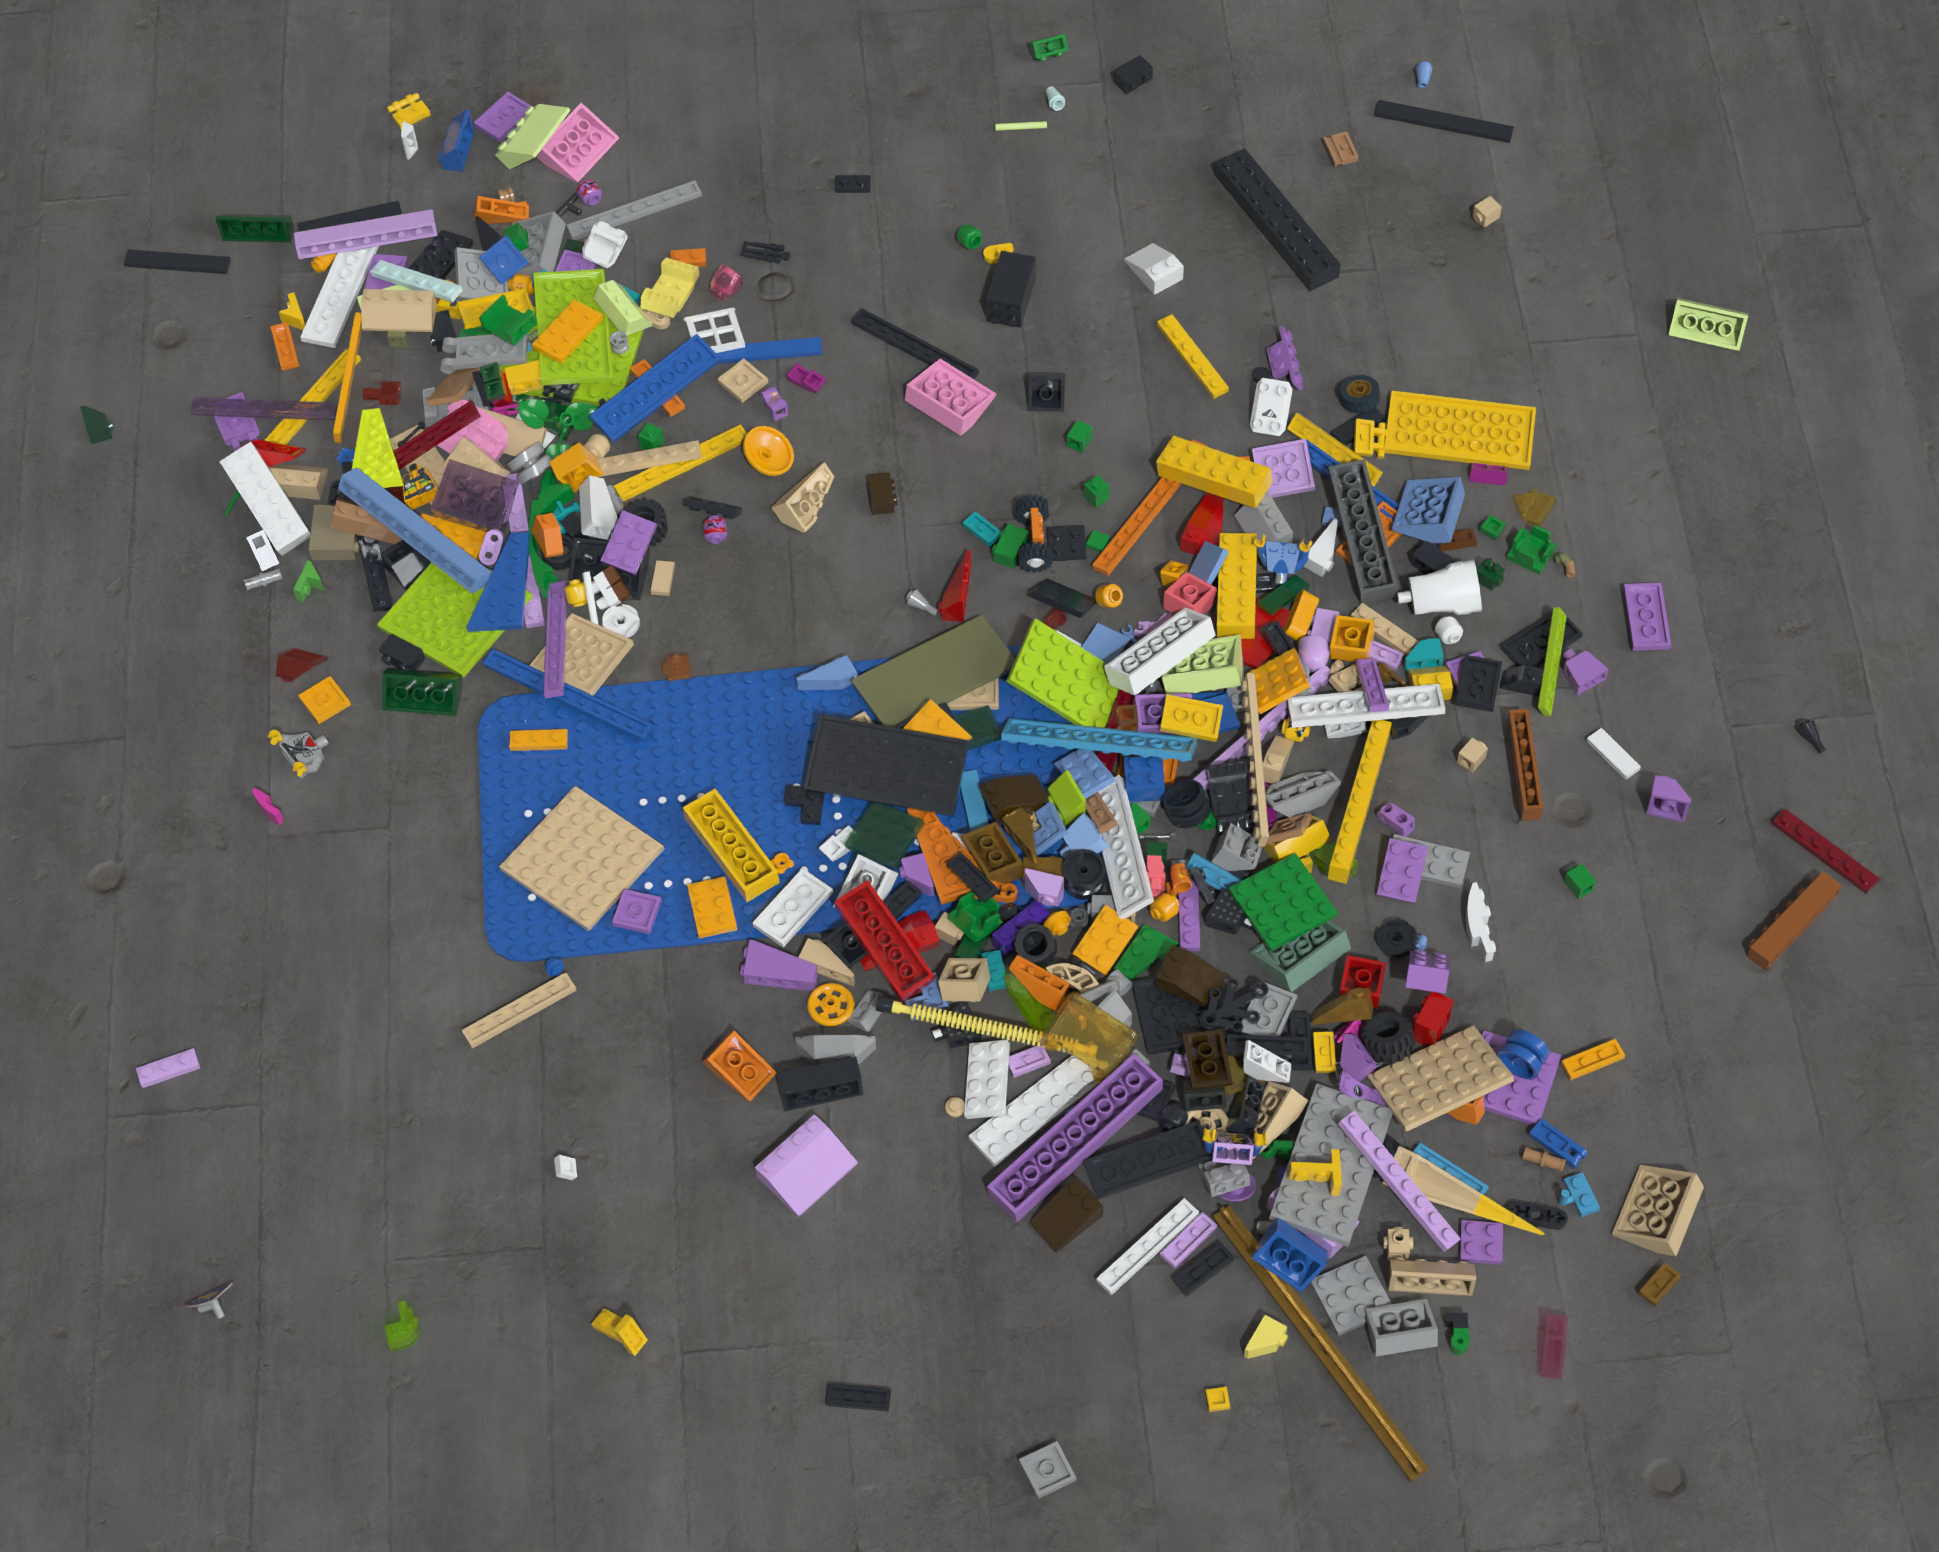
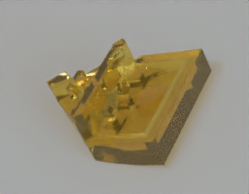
(1535, 506)

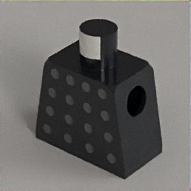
(1226, 915)
(954, 1036)

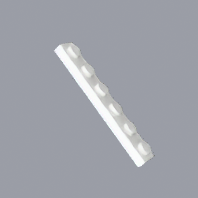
(1147, 1246)

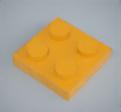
(324, 700)

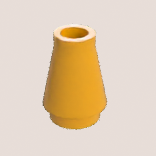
(321, 263)

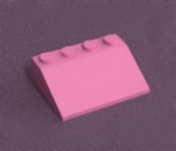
(577, 144)
(949, 396)

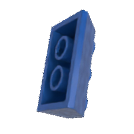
(457, 143)
(1290, 1255)

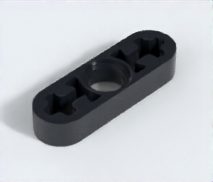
(1551, 1224)

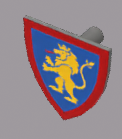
(209, 1301)

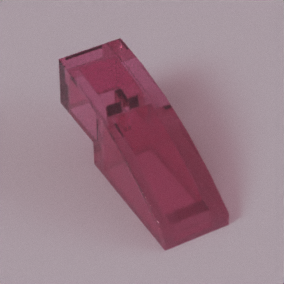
(1554, 1346)

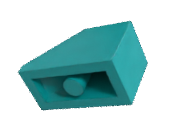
(1425, 654)

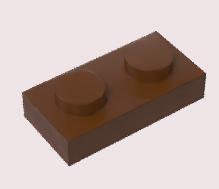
(1460, 539)

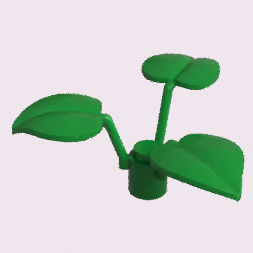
(534, 413)

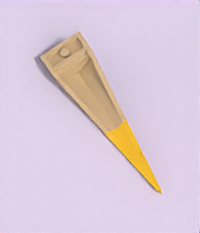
(1449, 1191)

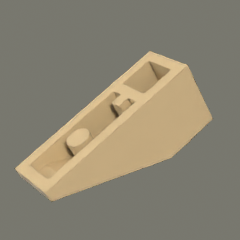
(1276, 759)
(827, 962)

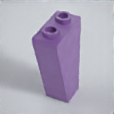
(776, 968)

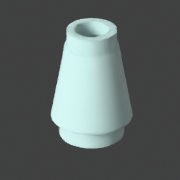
(1055, 99)

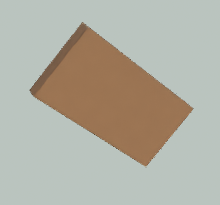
(453, 387)

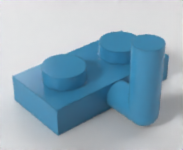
(1580, 1194)

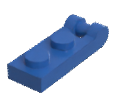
(1557, 1143)

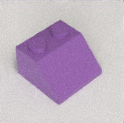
(1668, 799)

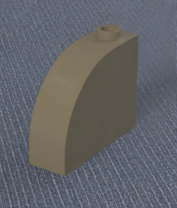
(329, 542)

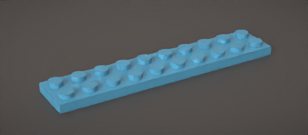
(1099, 739)

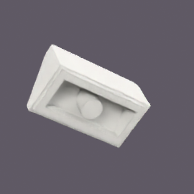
(409, 140)

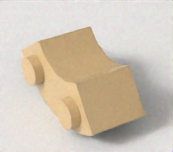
(1078, 977)

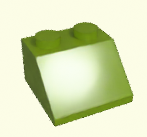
(1067, 799)

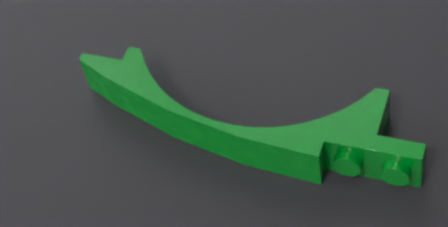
(546, 503)

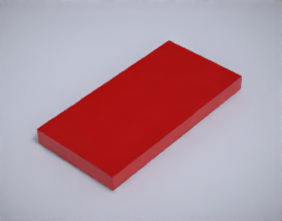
(1258, 651)

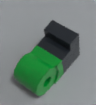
(1460, 1332)

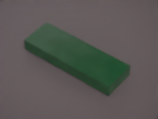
(1283, 595)

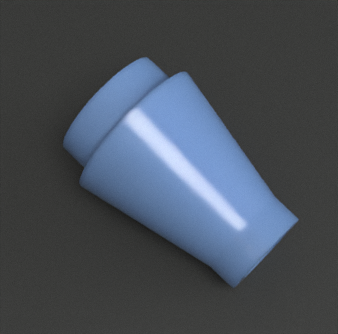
(1423, 73)

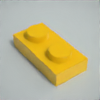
(1324, 1052)

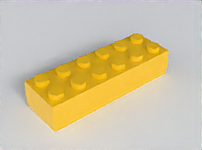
(1214, 471)
(1237, 586)
(731, 845)

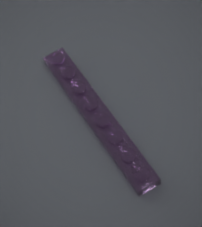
(264, 408)

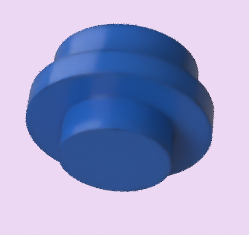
(554, 966)

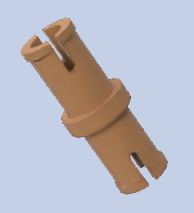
(1544, 1159)

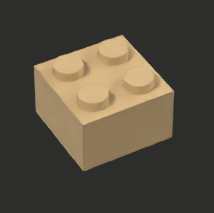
(964, 979)

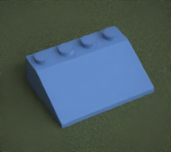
(1430, 509)

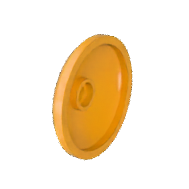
(768, 451)

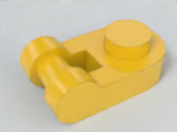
(992, 253)

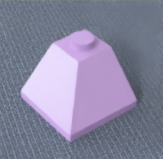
(1044, 887)

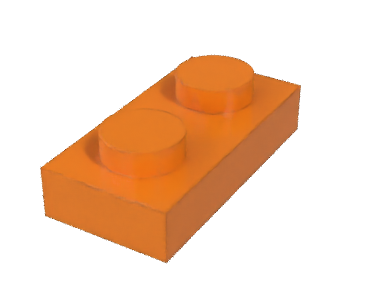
(690, 256)

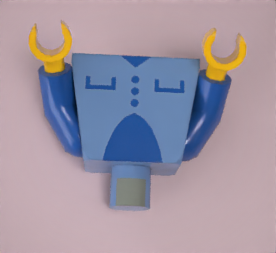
(1282, 557)

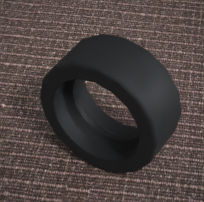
(560, 563)

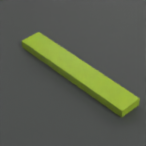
(1552, 661)

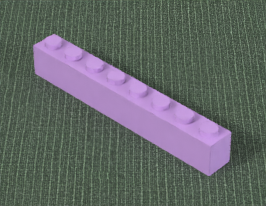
(365, 234)

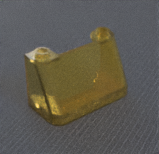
(1089, 1036)

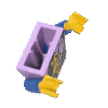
(1233, 1147)

